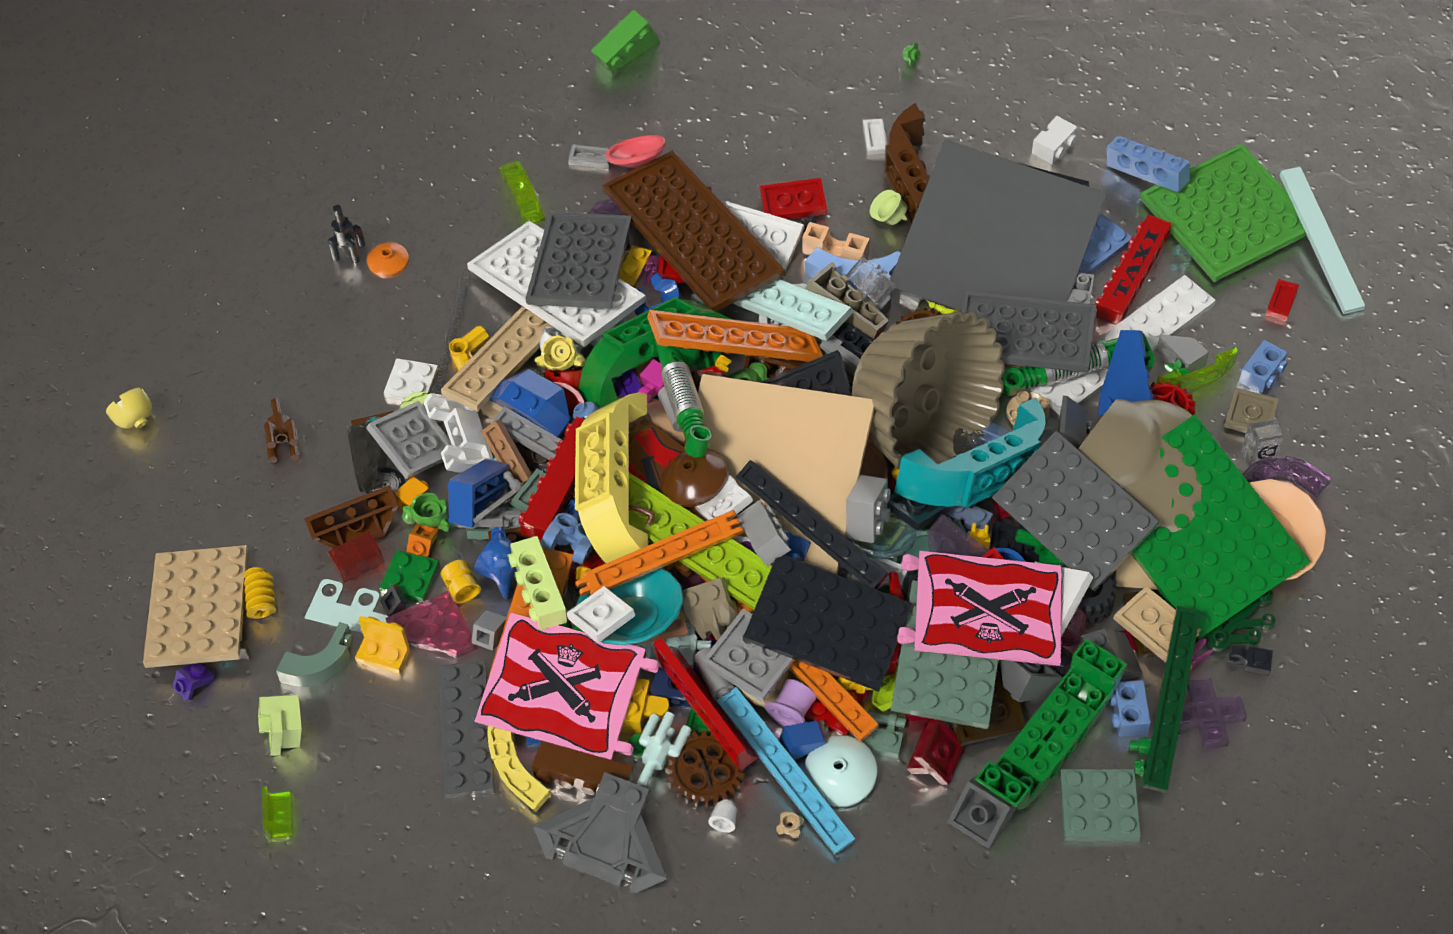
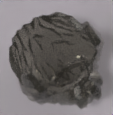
(965, 442)

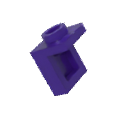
(190, 678)

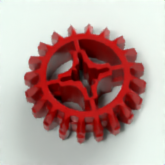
(1173, 395)

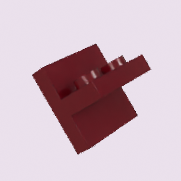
(936, 752)

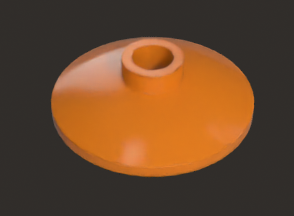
(387, 259)

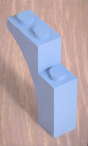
(820, 259)

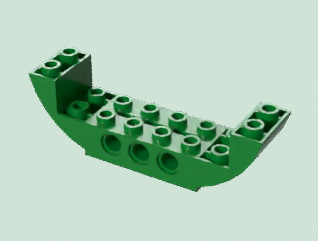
(628, 348)
(1055, 728)

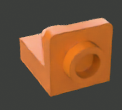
(421, 540)

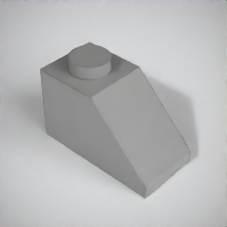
(1187, 349)

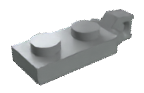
(499, 518)

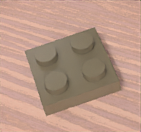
(1249, 408)

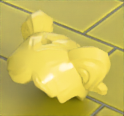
(556, 360)

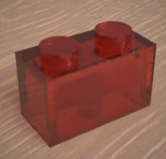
(356, 557)

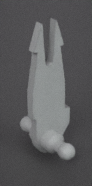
(514, 484)

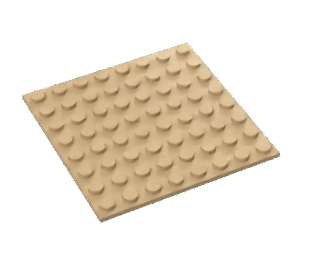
(798, 437)

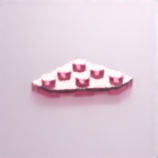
(436, 626)

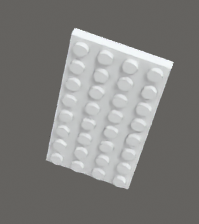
(510, 267)

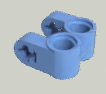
(566, 531)

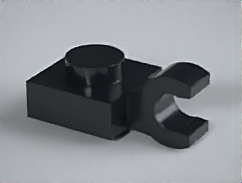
(1255, 659)

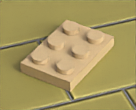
(1149, 621)

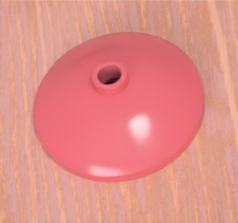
(636, 151)

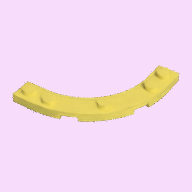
(512, 770)

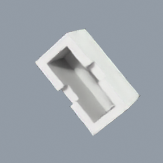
(1053, 143)

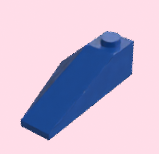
(1126, 373)

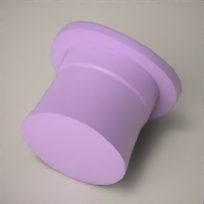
(791, 703)

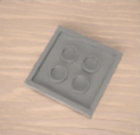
(410, 439)
(744, 663)

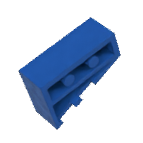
(474, 490)

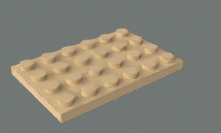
(196, 606)

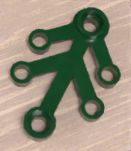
(1240, 621)

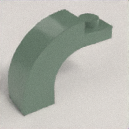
(320, 667)

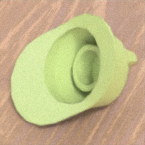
(888, 208)

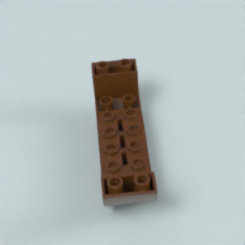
(902, 164)

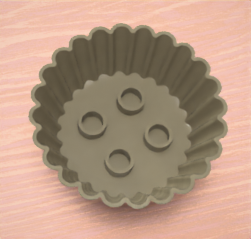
(929, 382)

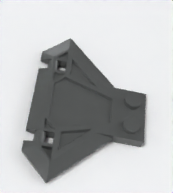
(606, 836)

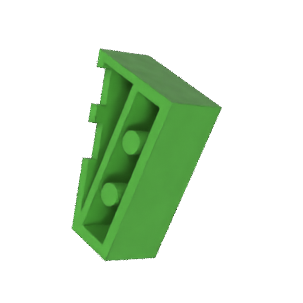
(625, 42)

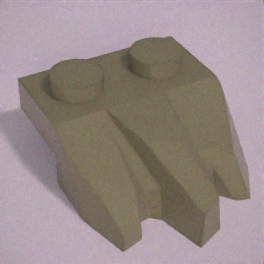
(709, 608)

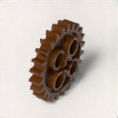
(683, 773)

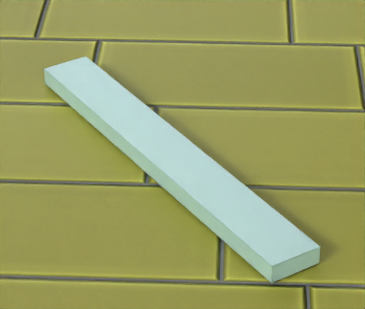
(1322, 240)

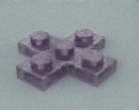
(1210, 713)

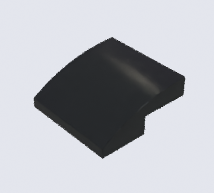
(1004, 537)

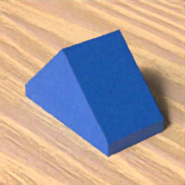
(802, 738)

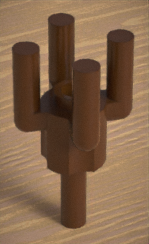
(280, 430)

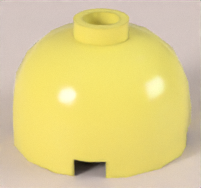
(131, 410)

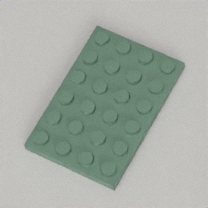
(943, 684)

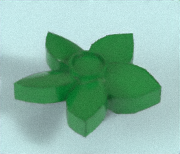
(1177, 365)

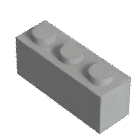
(764, 532)

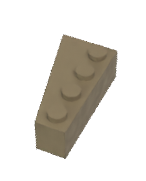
(836, 287)

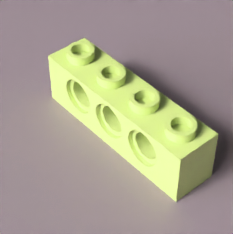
(544, 613)

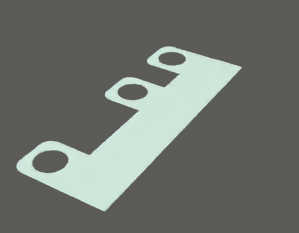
(327, 611)

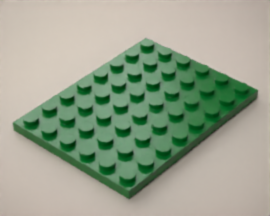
(1229, 548)

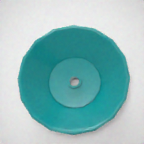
(656, 606)

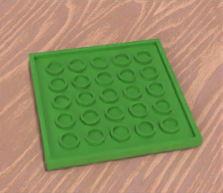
(1228, 213)

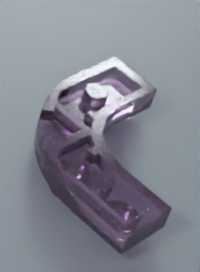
(1289, 469)

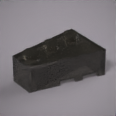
(367, 458)

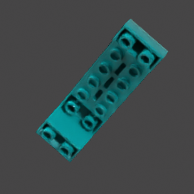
(977, 472)

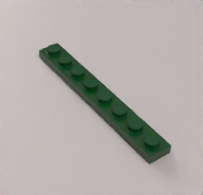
(1171, 699)

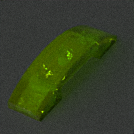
(522, 191)
(1204, 376)

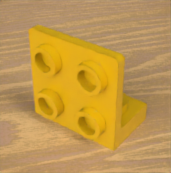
(383, 645)

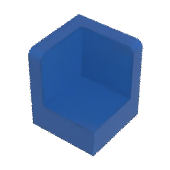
(798, 547)

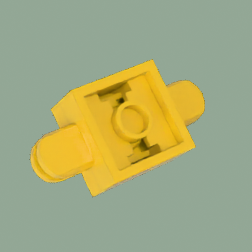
(642, 706)

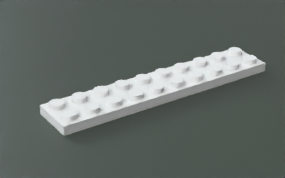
(1162, 315)

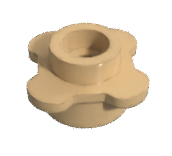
(785, 819)

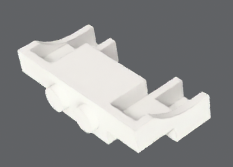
(463, 430)

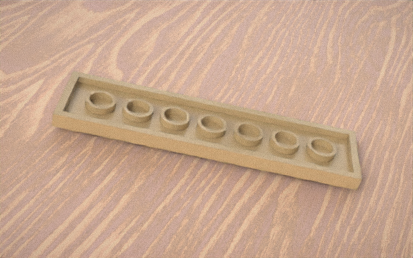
(496, 360)

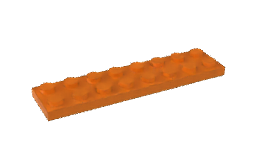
(732, 336)

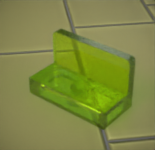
(277, 816)

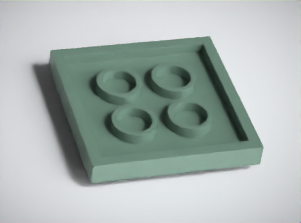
(1099, 805)

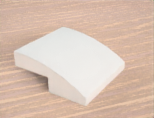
(730, 498)

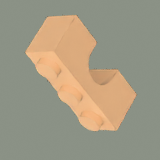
(820, 237)

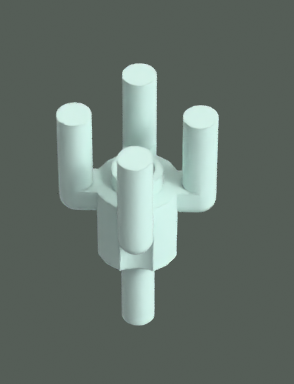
(660, 746)

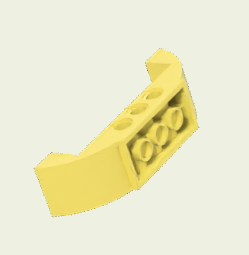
(604, 477)

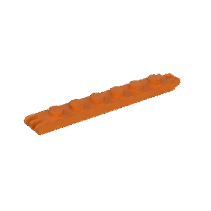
(660, 553)

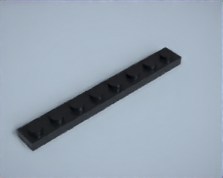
(812, 525)

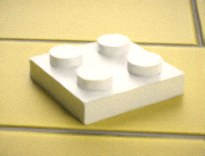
(409, 378)
(601, 614)

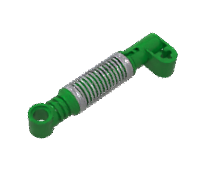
(1099, 358)
(684, 396)

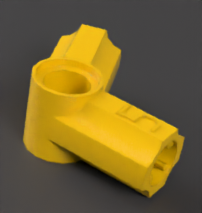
(463, 348)

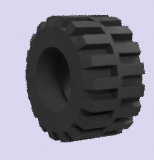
(1100, 605)

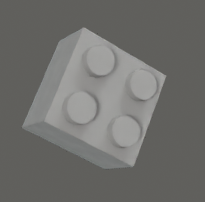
(867, 509)

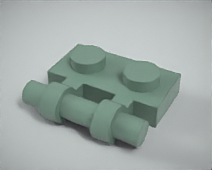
(885, 741)

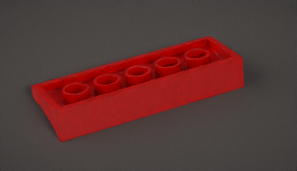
(703, 704)

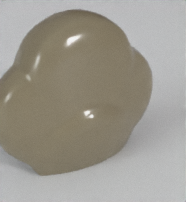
(1128, 452)

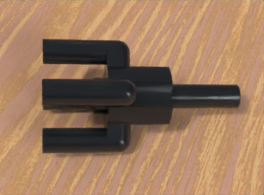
(344, 235)

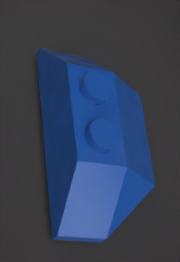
(535, 400)

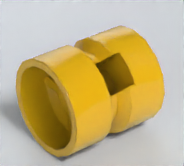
(460, 581)

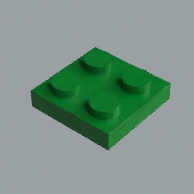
(412, 574)

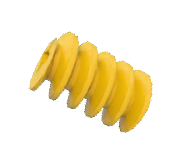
(259, 593)

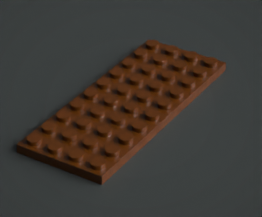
(693, 231)

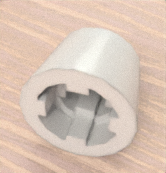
(724, 816)

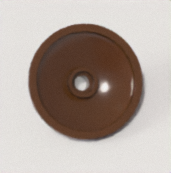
(694, 480)

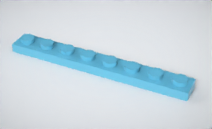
(786, 771)

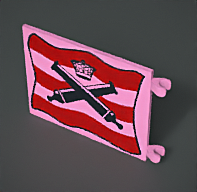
(986, 608)
(562, 687)

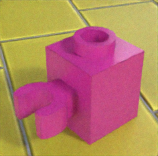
(651, 380)

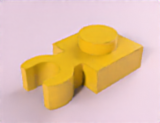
(980, 535)

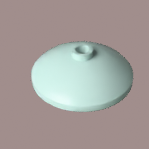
(849, 784)

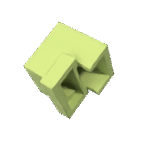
(282, 720)

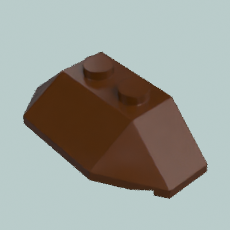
(351, 519)

